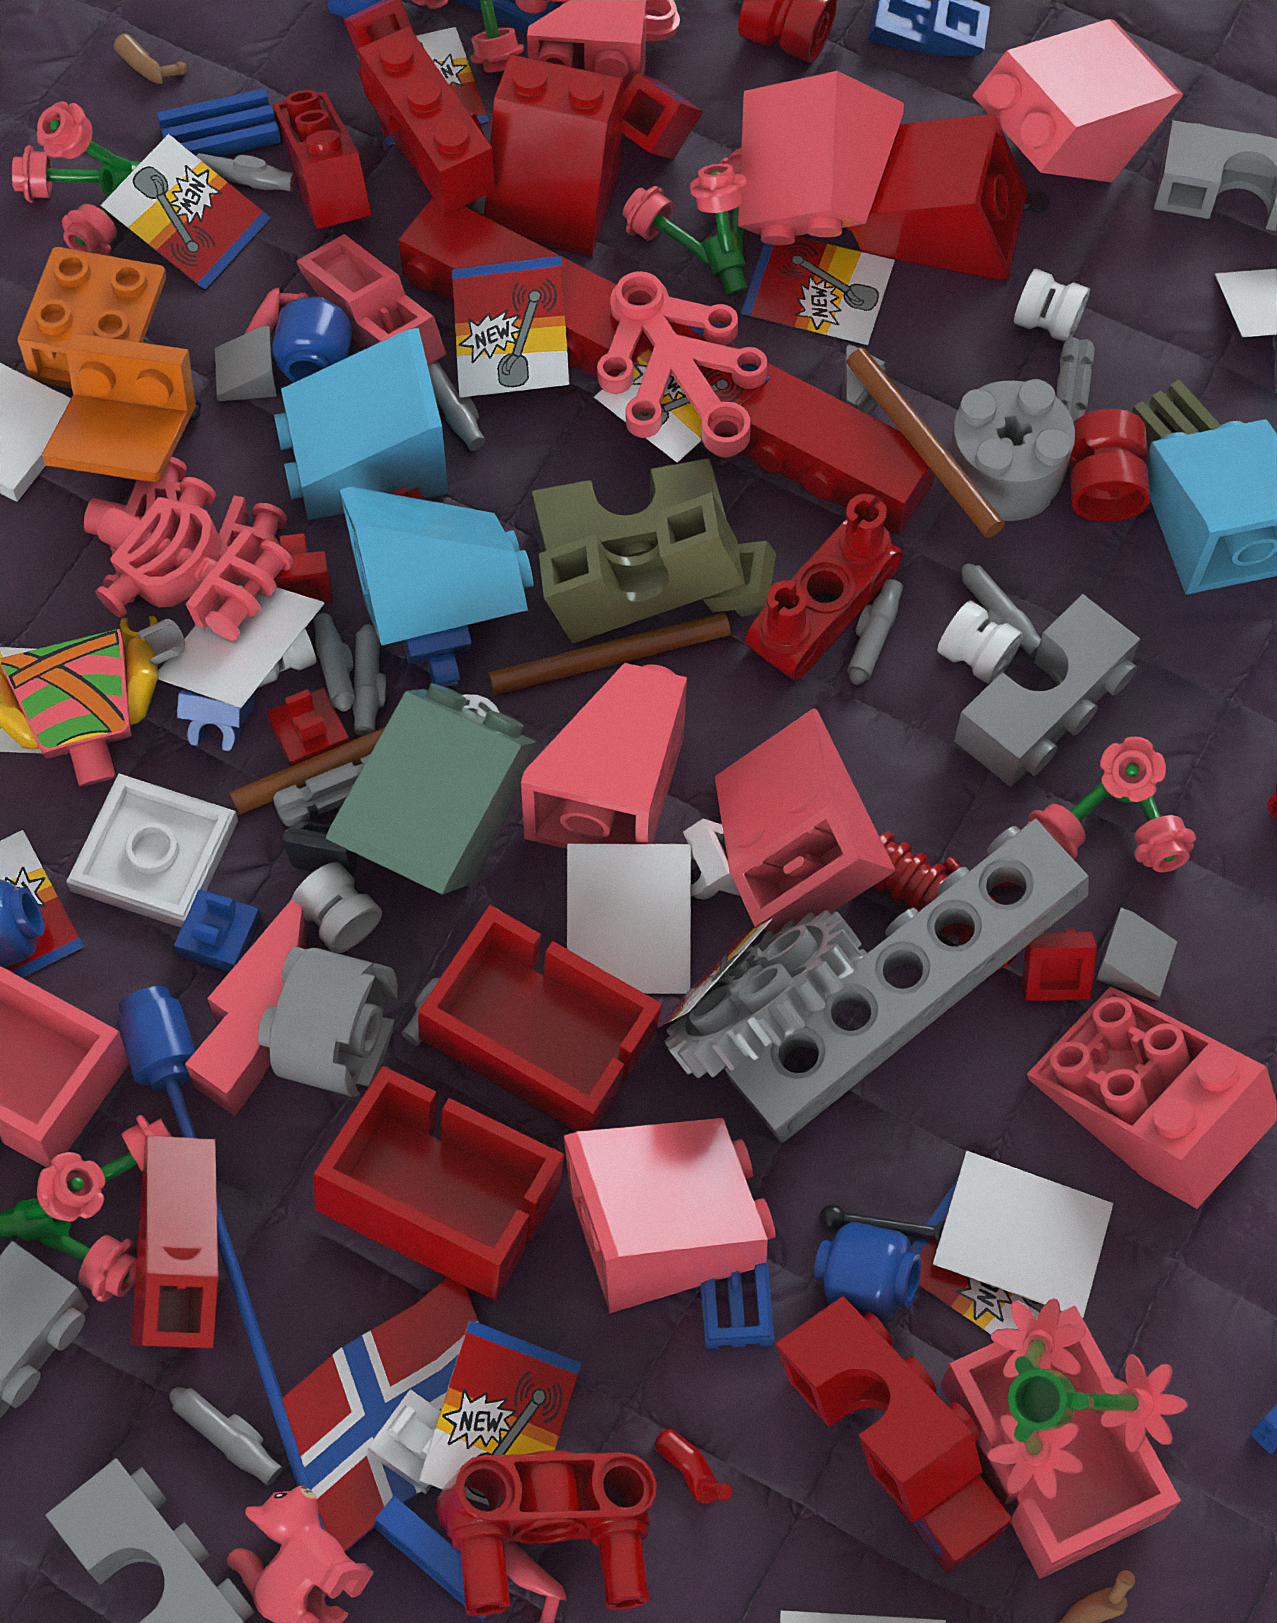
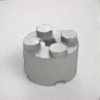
(1014, 445)
(329, 1020)

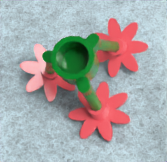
(1047, 1400)

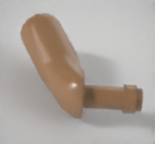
(141, 61)
(1102, 1604)

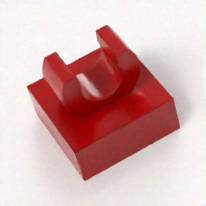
(309, 572)
(306, 726)
(1059, 966)

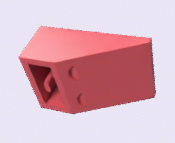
(797, 827)
(1159, 1094)

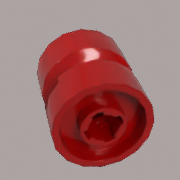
(797, 24)
(1109, 466)

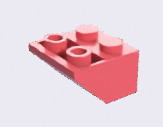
(593, 37)

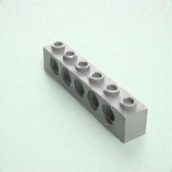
(1017, 856)

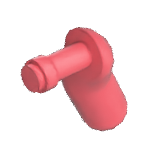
(269, 309)
(531, 1576)

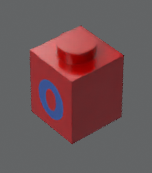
(657, 116)
(961, 1524)

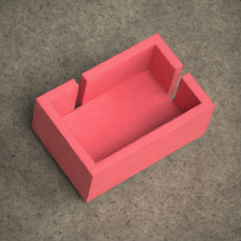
(52, 1068)
(1092, 1509)

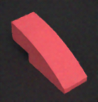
(368, 295)
(231, 1059)

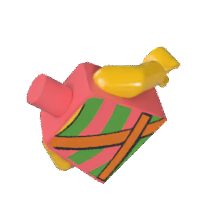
(79, 697)

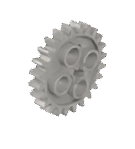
(765, 994)

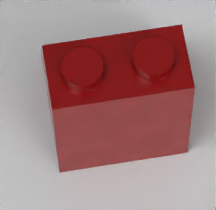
(555, 153)
(948, 198)

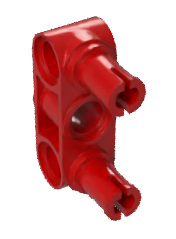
(850, 566)
(546, 1501)

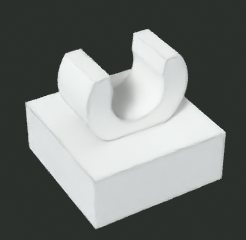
(710, 855)
(406, 1439)

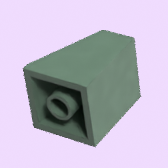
(435, 790)

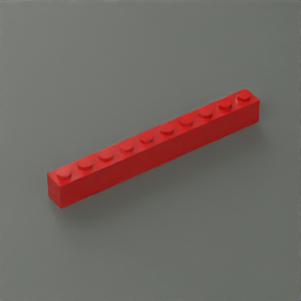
(792, 425)

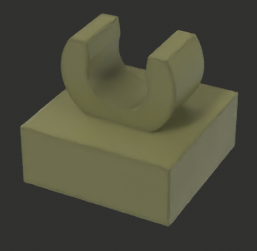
(758, 570)

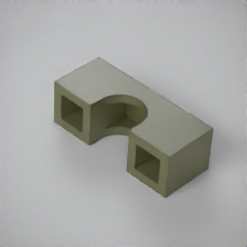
(573, 512)
(604, 591)

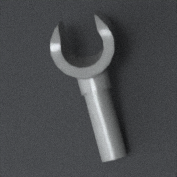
(164, 639)

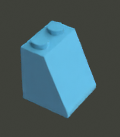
(364, 427)
(1217, 503)
(432, 564)

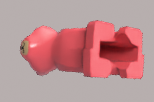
(305, 1567)

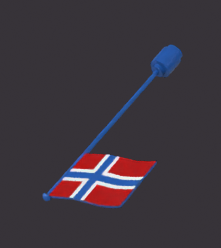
(355, 1391)

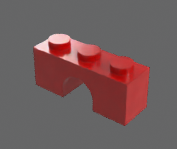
(415, 96)
(920, 1444)

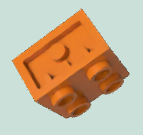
(88, 297)
(123, 408)

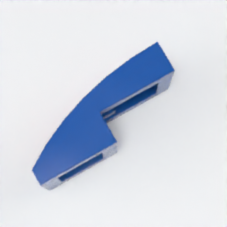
(930, 27)

